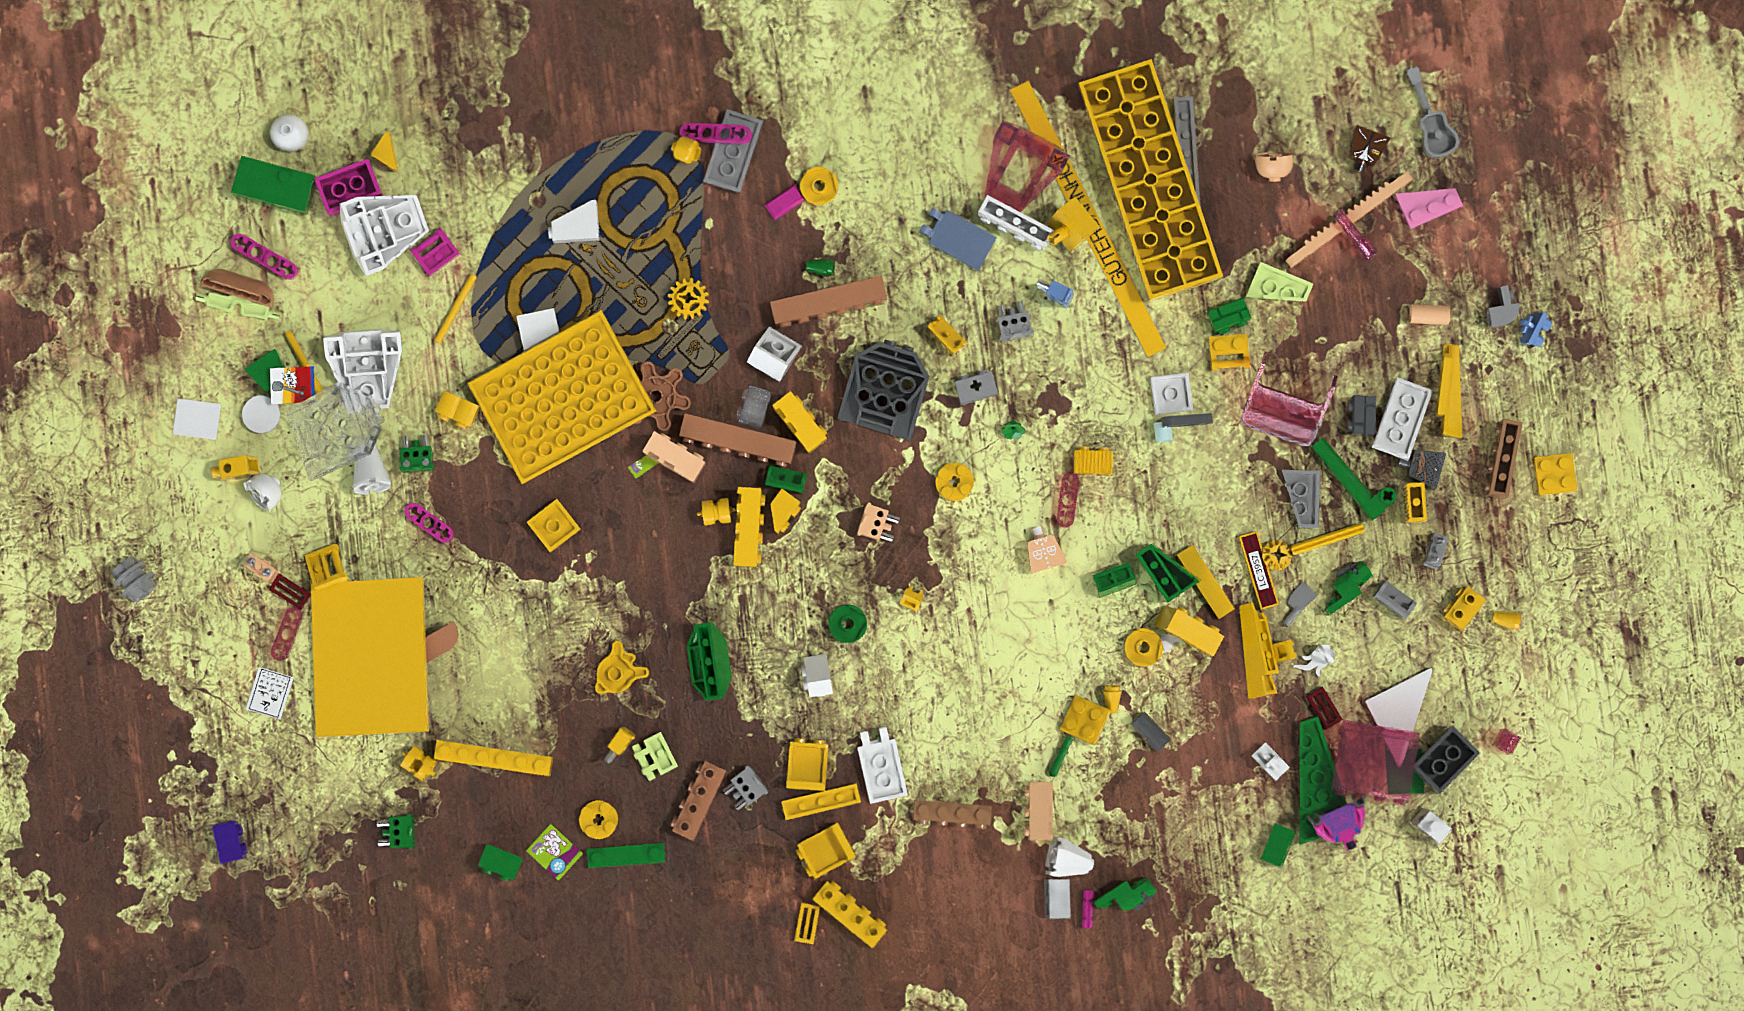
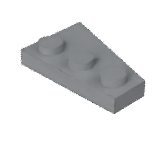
(1304, 495)

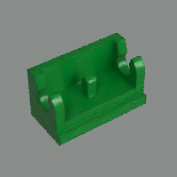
(786, 479)
(1114, 580)
(1278, 845)

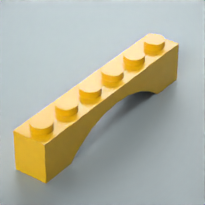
(493, 758)

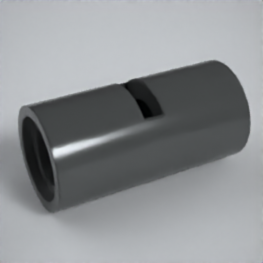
(1151, 731)

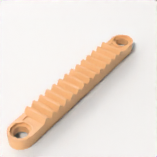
(1355, 214)

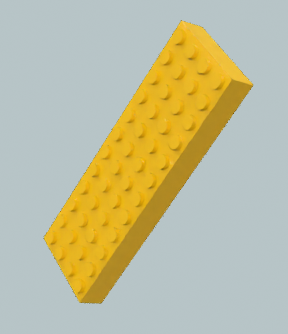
(1150, 180)

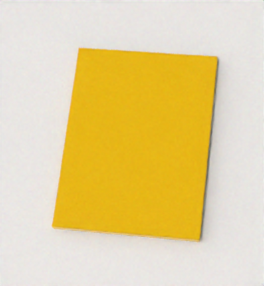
(561, 397)
(370, 657)

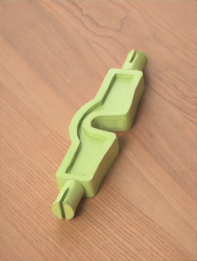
(228, 304)

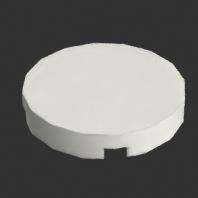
(261, 415)

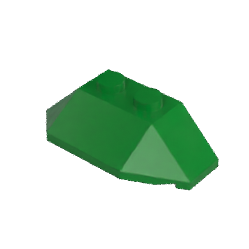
(709, 661)

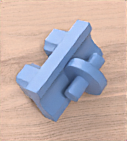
(1532, 327)

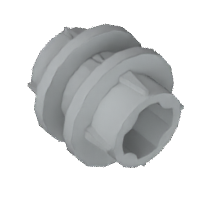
(134, 580)

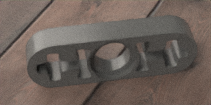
(1187, 420)

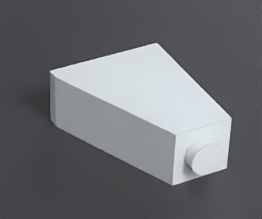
(576, 225)

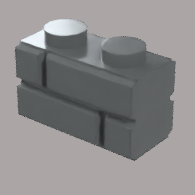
(1362, 415)

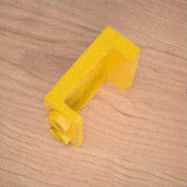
(807, 765)
(825, 851)

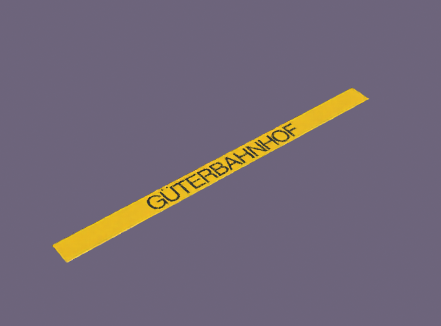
(1099, 240)

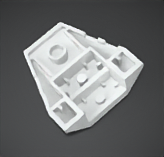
(381, 228)
(366, 360)

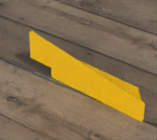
(1449, 393)
(1258, 652)

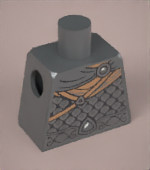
(1424, 467)

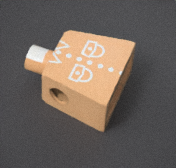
(1044, 551)

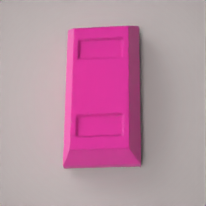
(784, 202)

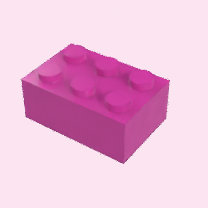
(346, 184)

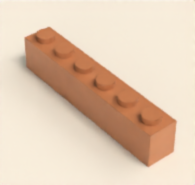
(828, 301)
(737, 439)

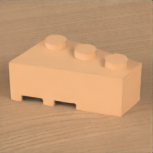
(674, 456)
(1039, 810)

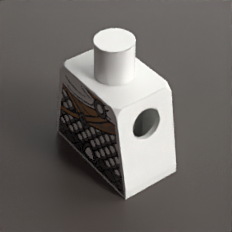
(1431, 826)

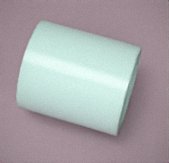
(1162, 434)

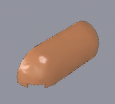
(239, 286)
(441, 640)

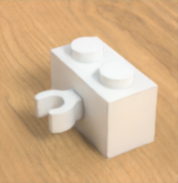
(817, 674)

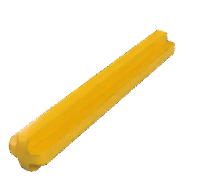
(1327, 539)

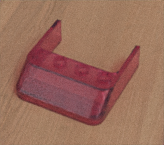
(1283, 413)

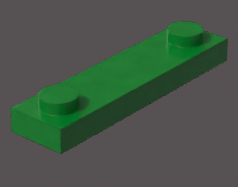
(626, 855)

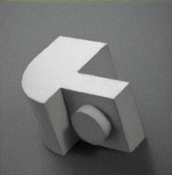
(1503, 314)

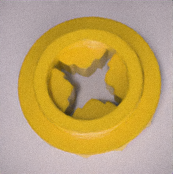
(1271, 560)

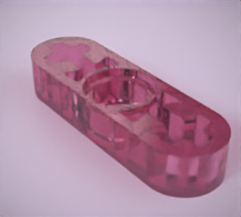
(1070, 514)
(276, 645)

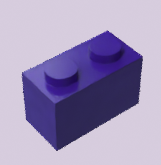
(229, 841)

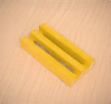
(810, 907)

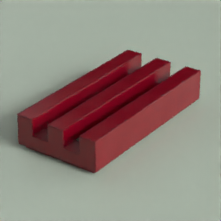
(303, 600)
(1317, 711)

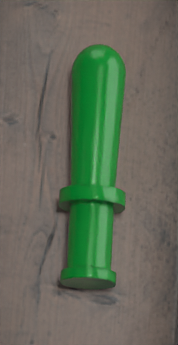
(1056, 765)

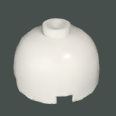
(289, 133)
(264, 490)

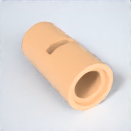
(1429, 314)

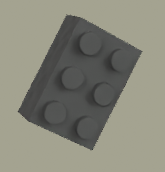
(1445, 759)

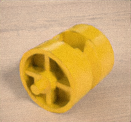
(716, 511)
(418, 763)

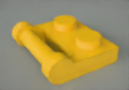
(1229, 346)
(320, 570)

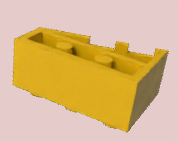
(1189, 629)

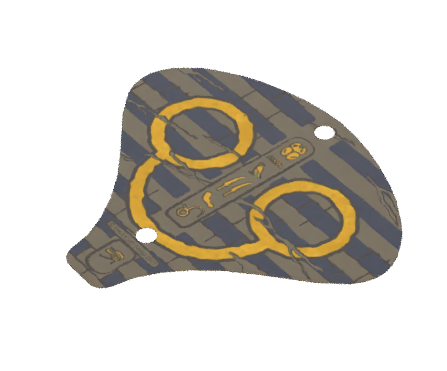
(646, 244)

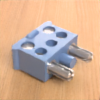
(1057, 292)

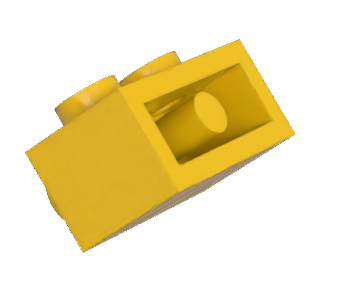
(1463, 608)

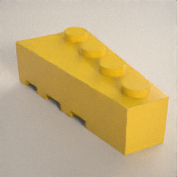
(748, 527)

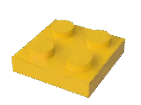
(1555, 474)
(553, 525)
(1085, 720)

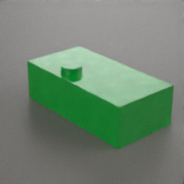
(274, 185)

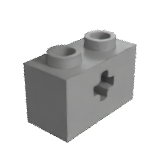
(968, 395)

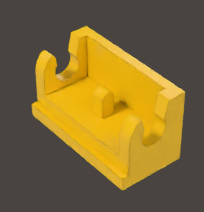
(946, 335)

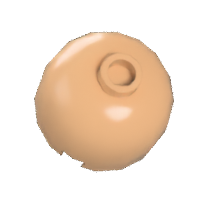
(1274, 164)

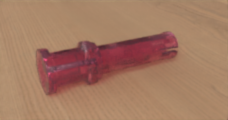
(1359, 241)

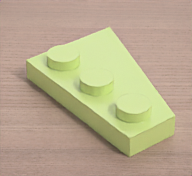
(1277, 284)

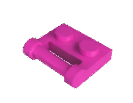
(438, 256)

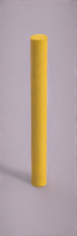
(455, 308)
(301, 357)

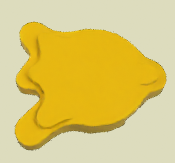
(617, 671)

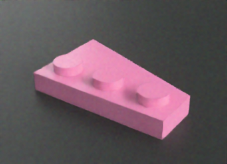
(1427, 205)

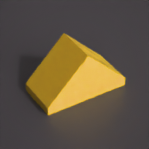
(385, 152)

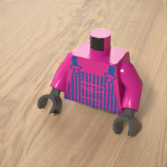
(1341, 823)

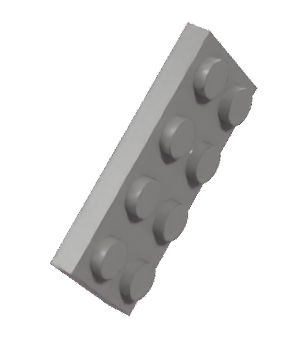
(731, 161)

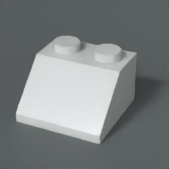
(774, 354)

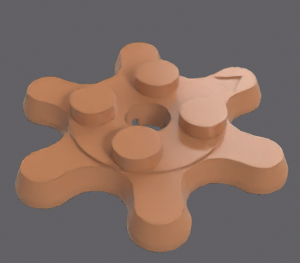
(666, 386)

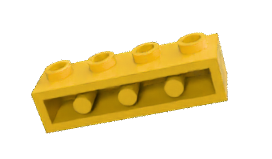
(849, 914)

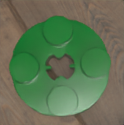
(843, 613)

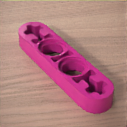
(716, 130)
(265, 255)

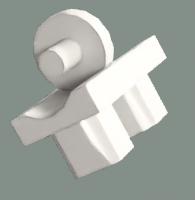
(1270, 761)

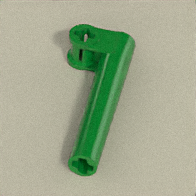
(1370, 504)

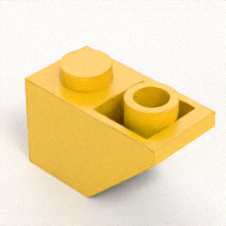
(782, 509)

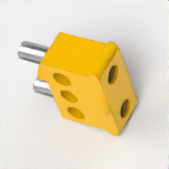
(619, 743)

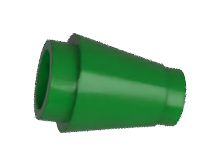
(821, 266)

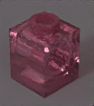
(1506, 741)

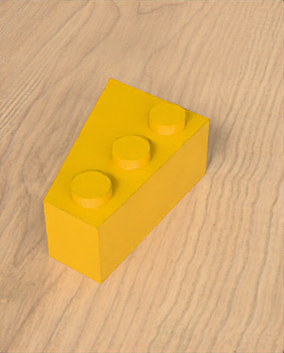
(800, 421)

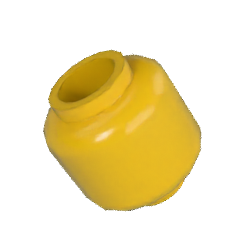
(686, 150)

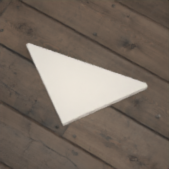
(1400, 704)

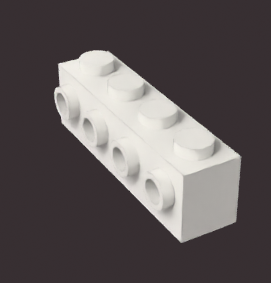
(1015, 222)

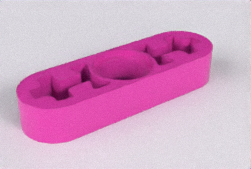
(437, 535)

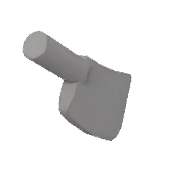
(1298, 601)

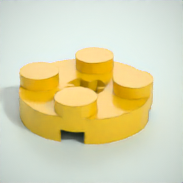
(825, 177)
(963, 488)
(1149, 656)
(589, 813)

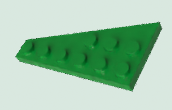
(1315, 778)

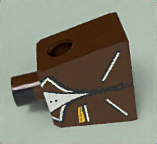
(1366, 147)

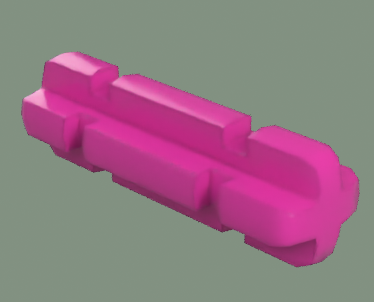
(1087, 911)

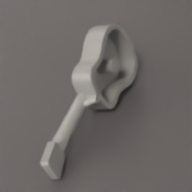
(1438, 135)

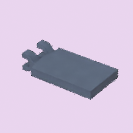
(959, 238)

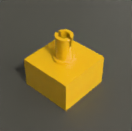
(1071, 225)

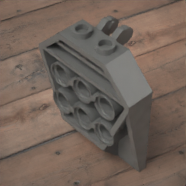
(902, 364)

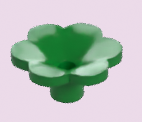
(1013, 430)

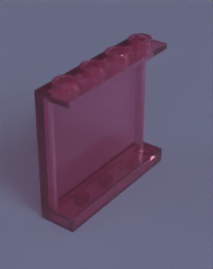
(1375, 762)

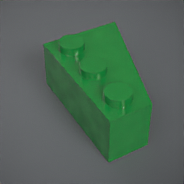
(1166, 572)

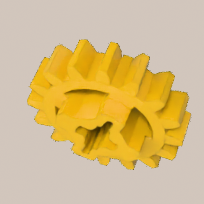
(687, 306)

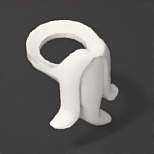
(1320, 657)

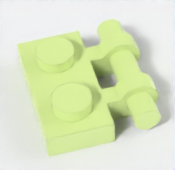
(660, 754)

